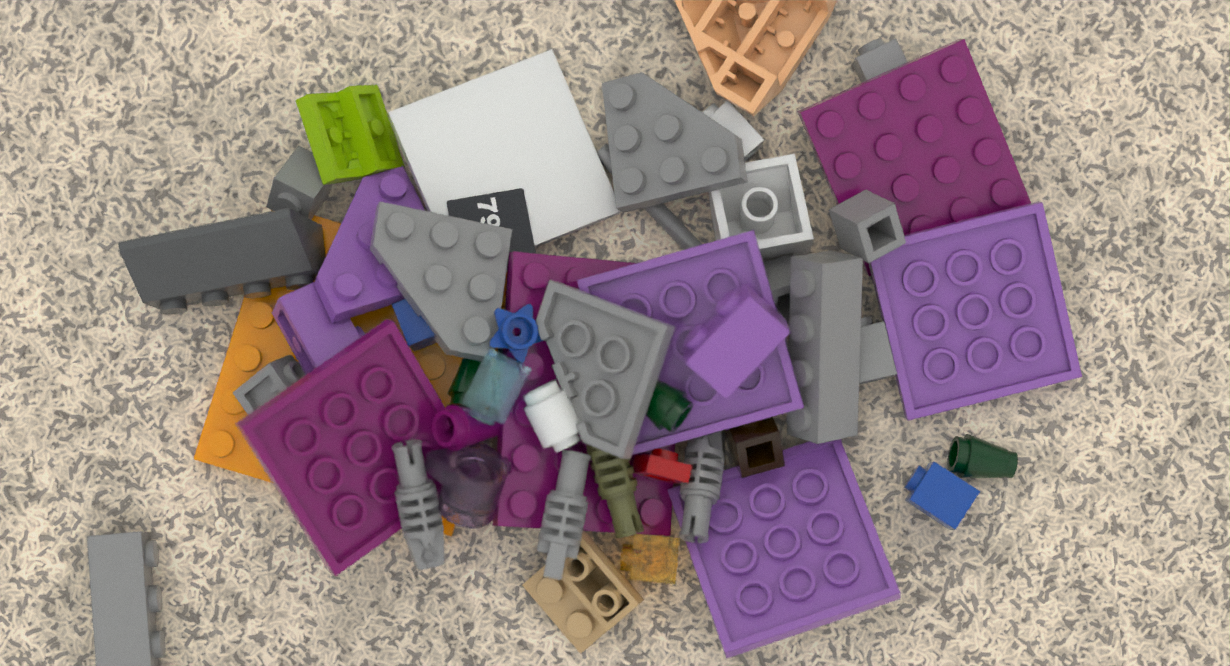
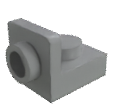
(268, 383)

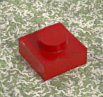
(662, 466)

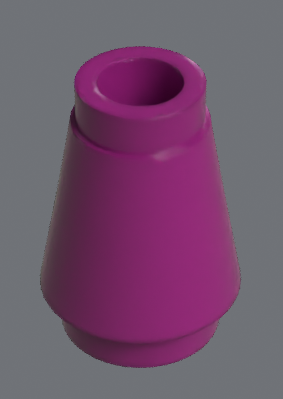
(458, 429)

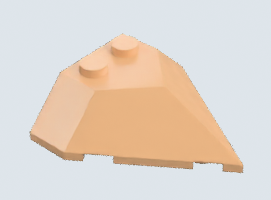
(753, 44)

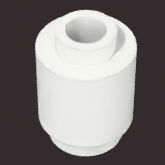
(552, 416)

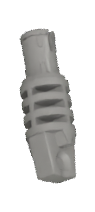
(704, 485)
(418, 507)
(564, 514)

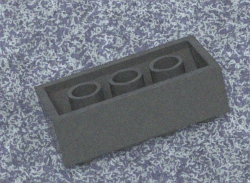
(225, 260)

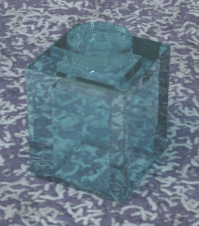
(496, 387)

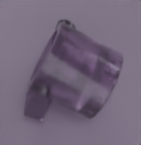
(470, 483)

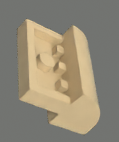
(588, 596)

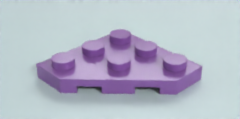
(351, 276)

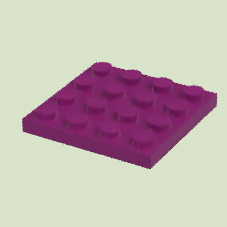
(919, 141)
(333, 440)

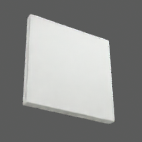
(504, 136)

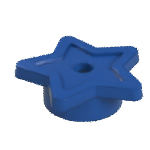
(504, 336)

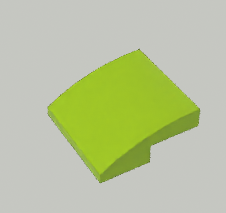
(349, 133)

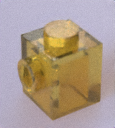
(650, 559)

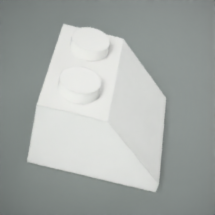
(769, 204)

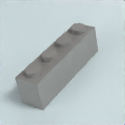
(825, 344)
(125, 599)

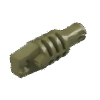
(618, 489)

